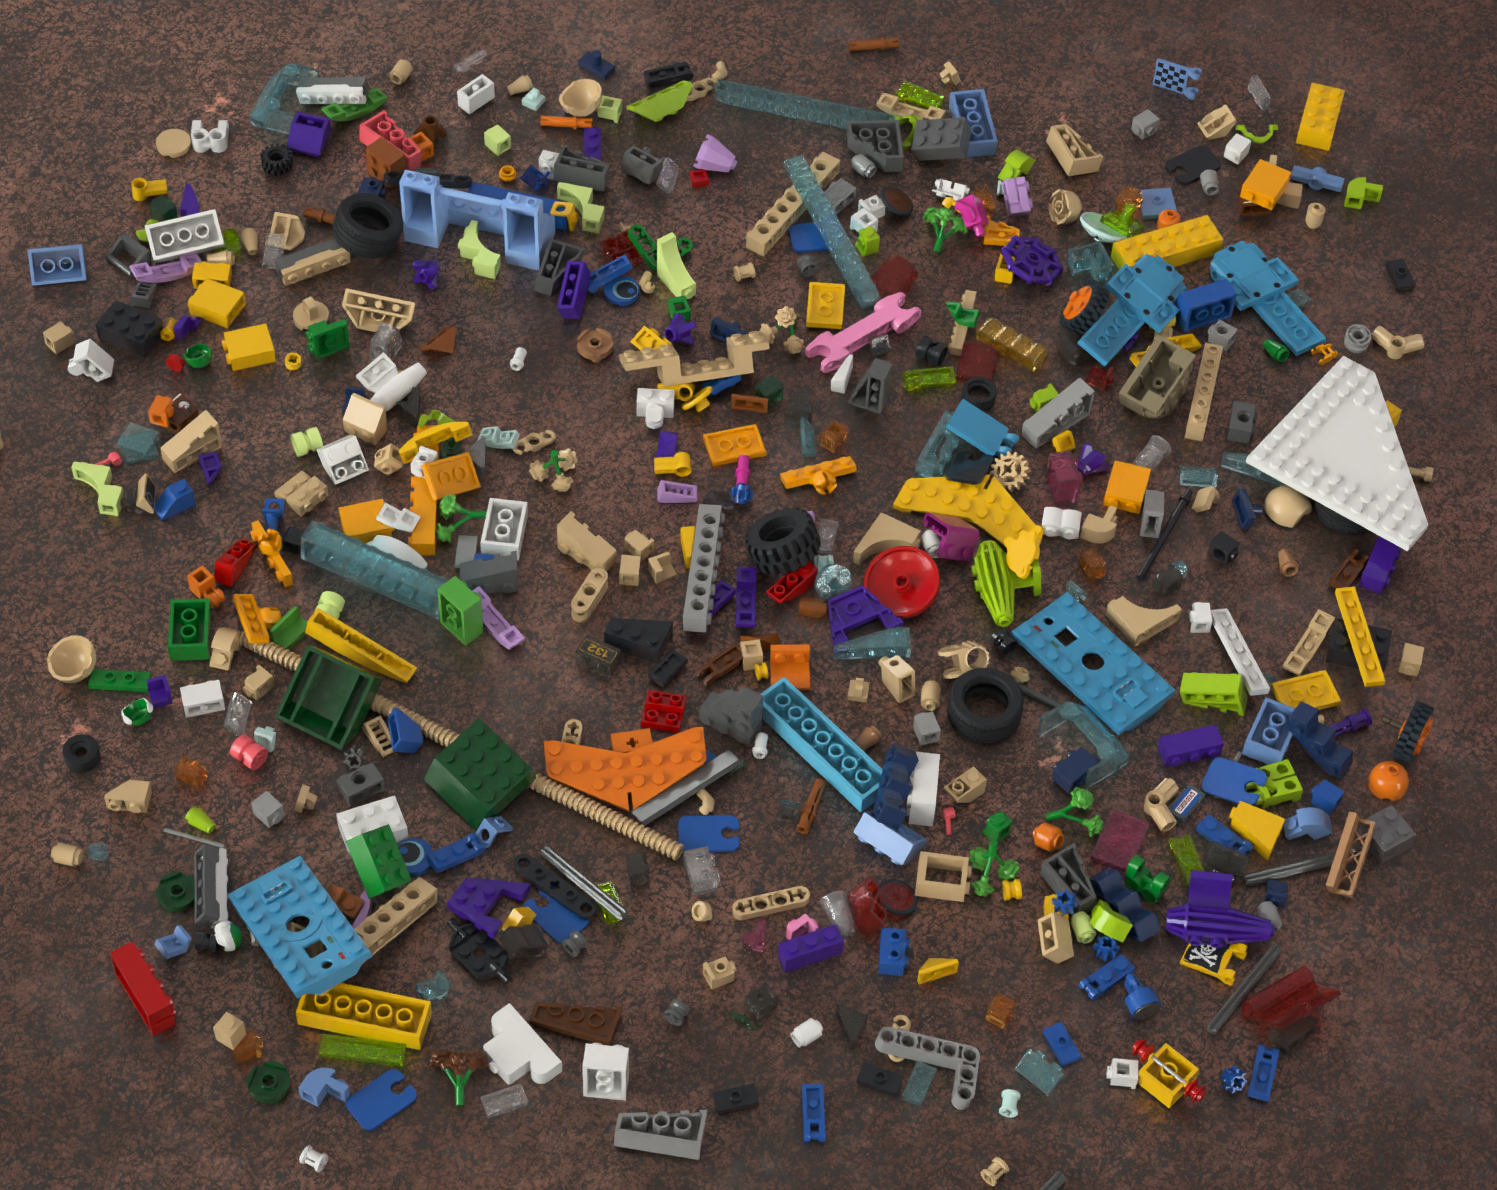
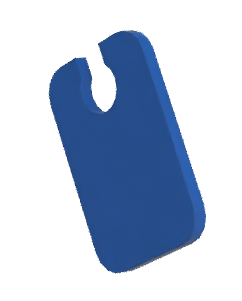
(806, 238)
(1228, 781)
(706, 831)
(555, 919)
(377, 1102)

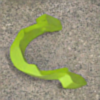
(912, 119)
(1257, 140)
(434, 414)

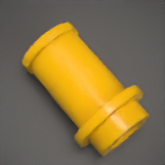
(168, 332)

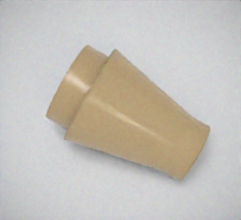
(521, 85)
(250, 240)
(224, 256)

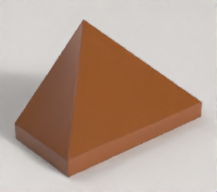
(442, 342)
(749, 402)
(765, 639)

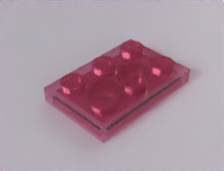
(1119, 840)

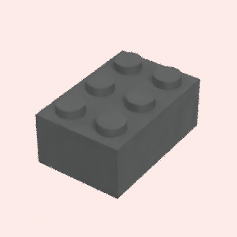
(941, 139)

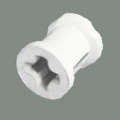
(313, 1158)

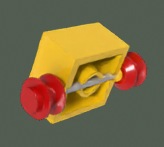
(1167, 1074)

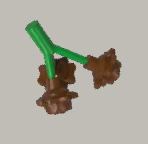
(457, 1061)

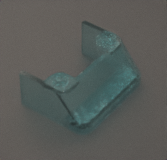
(266, 110)
(1109, 748)

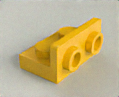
(648, 338)

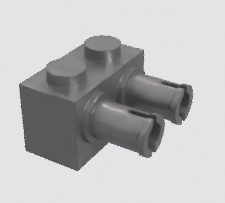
(642, 164)

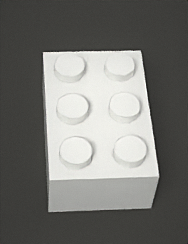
(504, 527)
(922, 797)
(370, 817)
(605, 1071)

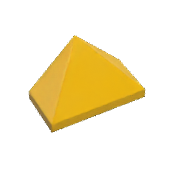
(937, 968)

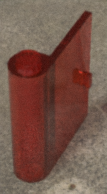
(1288, 999)

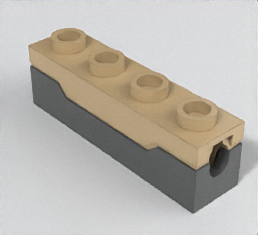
(311, 261)

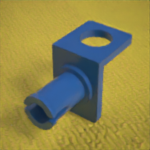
(273, 515)

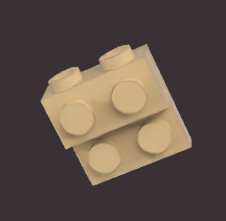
(302, 493)

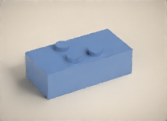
(974, 107)

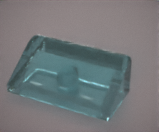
(807, 438)
(1197, 476)

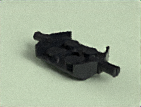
(468, 941)

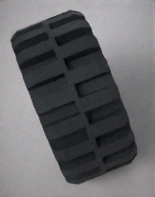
(782, 541)

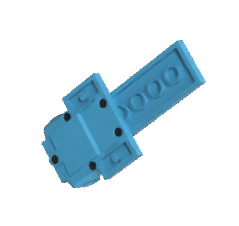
(1262, 286)
(1144, 295)

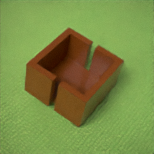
(384, 158)

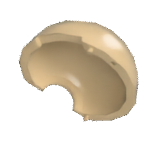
(581, 97)
(1287, 505)
(72, 659)

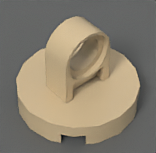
(309, 313)

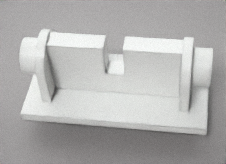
(944, 189)

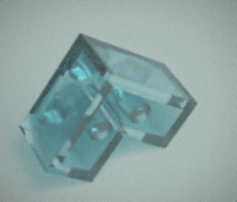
(1090, 259)

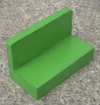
(289, 629)

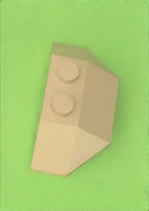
(371, 310)

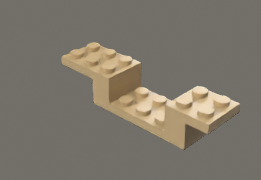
(673, 373)

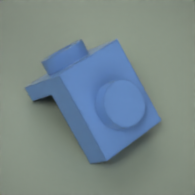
(174, 944)

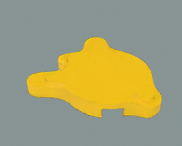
(1023, 551)

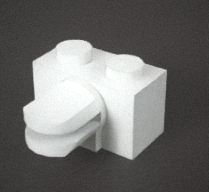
(91, 361)
(655, 405)

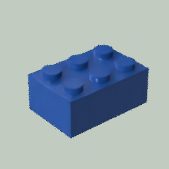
(1205, 305)

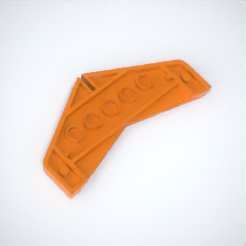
(615, 774)

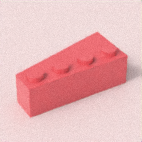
(384, 127)

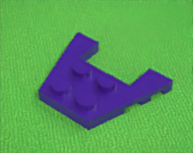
(856, 609)
(478, 896)

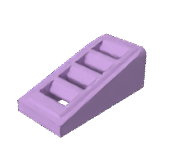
(666, 488)

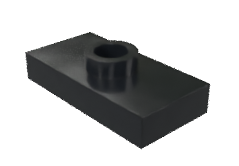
(1400, 274)
(667, 668)
(880, 1079)
(735, 1098)

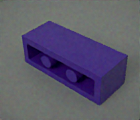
(573, 290)
(1380, 565)
(1190, 746)
(810, 948)

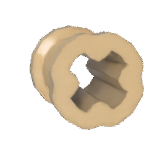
(744, 271)
(994, 1171)

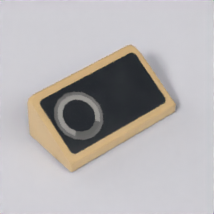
(146, 494)

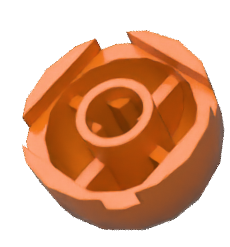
(1388, 780)

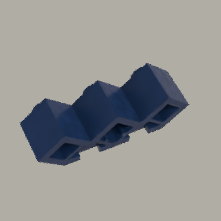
(1319, 741)
(894, 785)
(1110, 888)

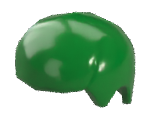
(198, 355)

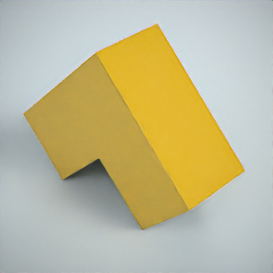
(519, 917)

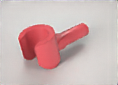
(113, 457)
(948, 814)

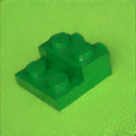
(327, 339)

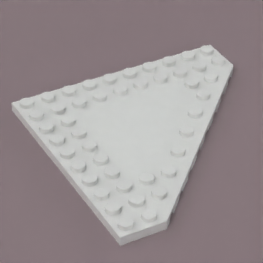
(1346, 455)

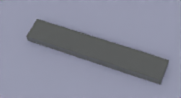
(685, 788)

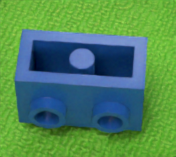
(892, 951)

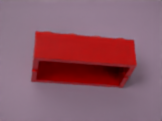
(143, 988)

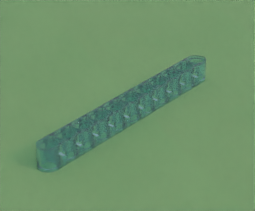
(792, 105)
(832, 231)

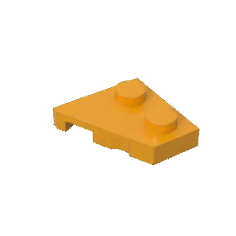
(999, 233)

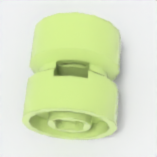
(306, 441)
(331, 603)

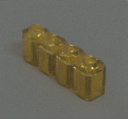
(1011, 344)

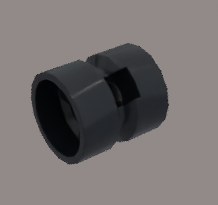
(932, 351)

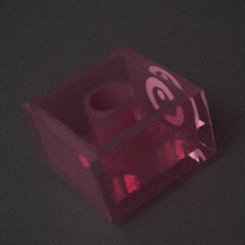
(1063, 477)

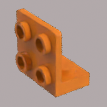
(791, 663)

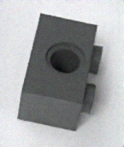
(1241, 422)
(355, 793)

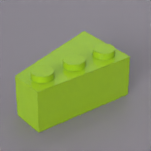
(1214, 690)

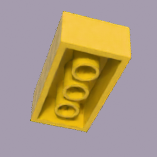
(1320, 116)

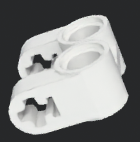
(216, 139)

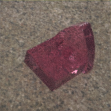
(756, 938)

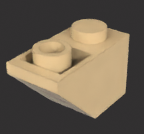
(967, 786)
(130, 796)

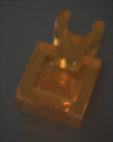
(987, 198)

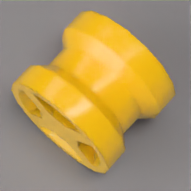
(1011, 889)

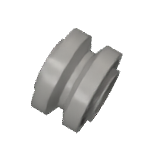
(1357, 345)

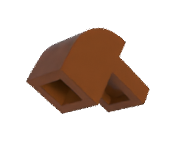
(347, 903)

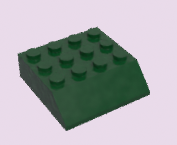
(328, 697)
(478, 774)

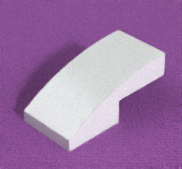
(401, 520)

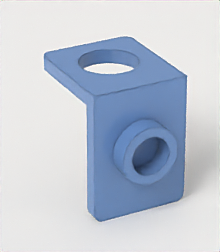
(494, 826)

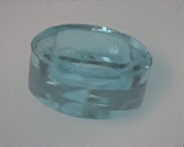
(1181, 567)
(97, 851)

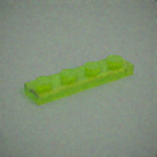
(362, 1050)

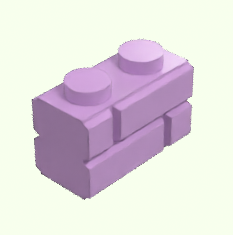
(1016, 196)

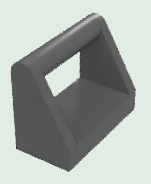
(132, 247)

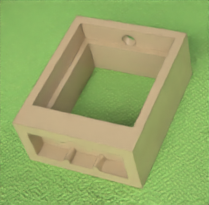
(938, 889)

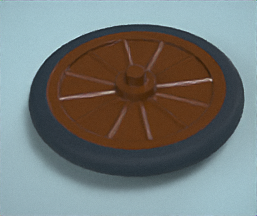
(896, 201)

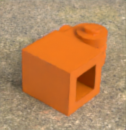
(203, 585)

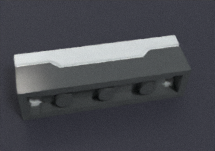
(332, 90)
(210, 885)

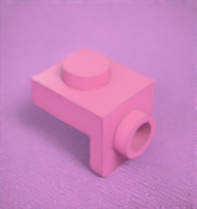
(800, 926)

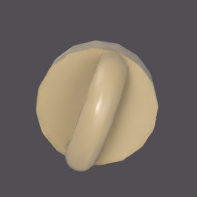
(702, 911)

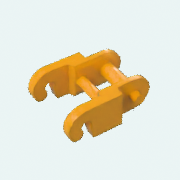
(1322, 348)

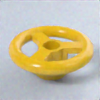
(698, 400)

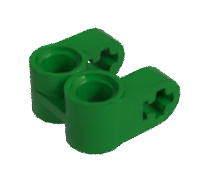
(1141, 880)

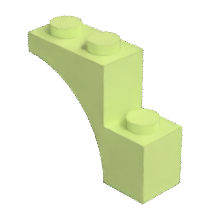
(582, 197)
(484, 261)
(100, 479)

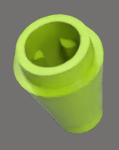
(200, 820)

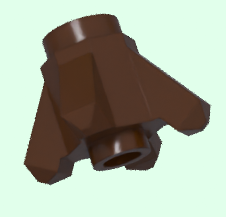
(432, 128)

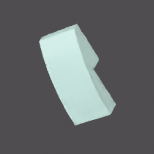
(499, 439)

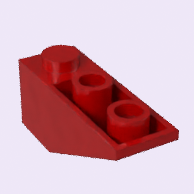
(233, 562)
(793, 584)

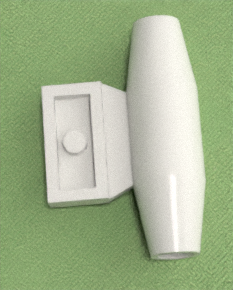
(386, 382)

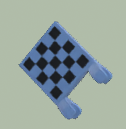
(1175, 77)

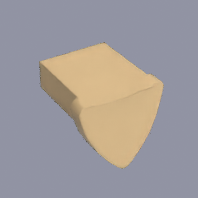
(1205, 498)

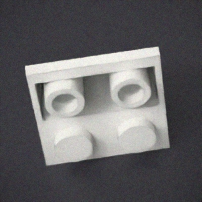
(343, 459)

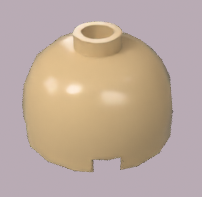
(1064, 207)

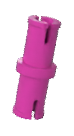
(743, 472)

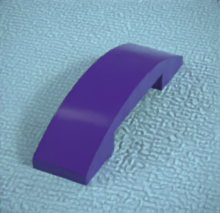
(745, 597)

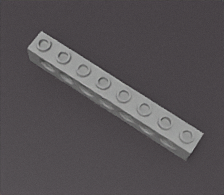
(702, 568)

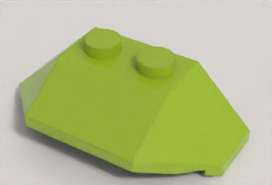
(663, 102)

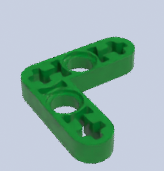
(647, 240)

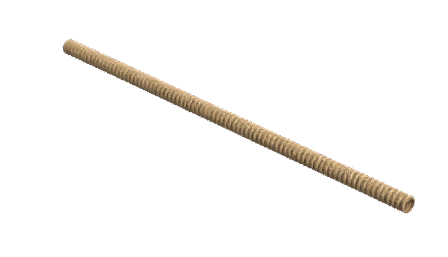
(540, 784)

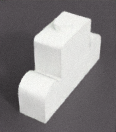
(519, 1049)

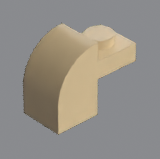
(1099, 529)
(224, 645)

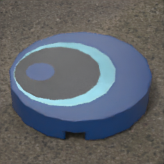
(621, 291)
(414, 855)

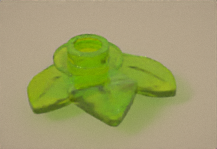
(231, 241)

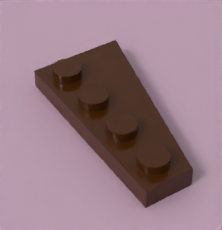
(578, 1021)

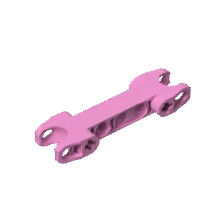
(885, 318)

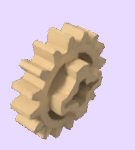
(1015, 464)

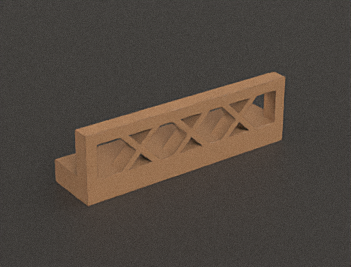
(1343, 852)

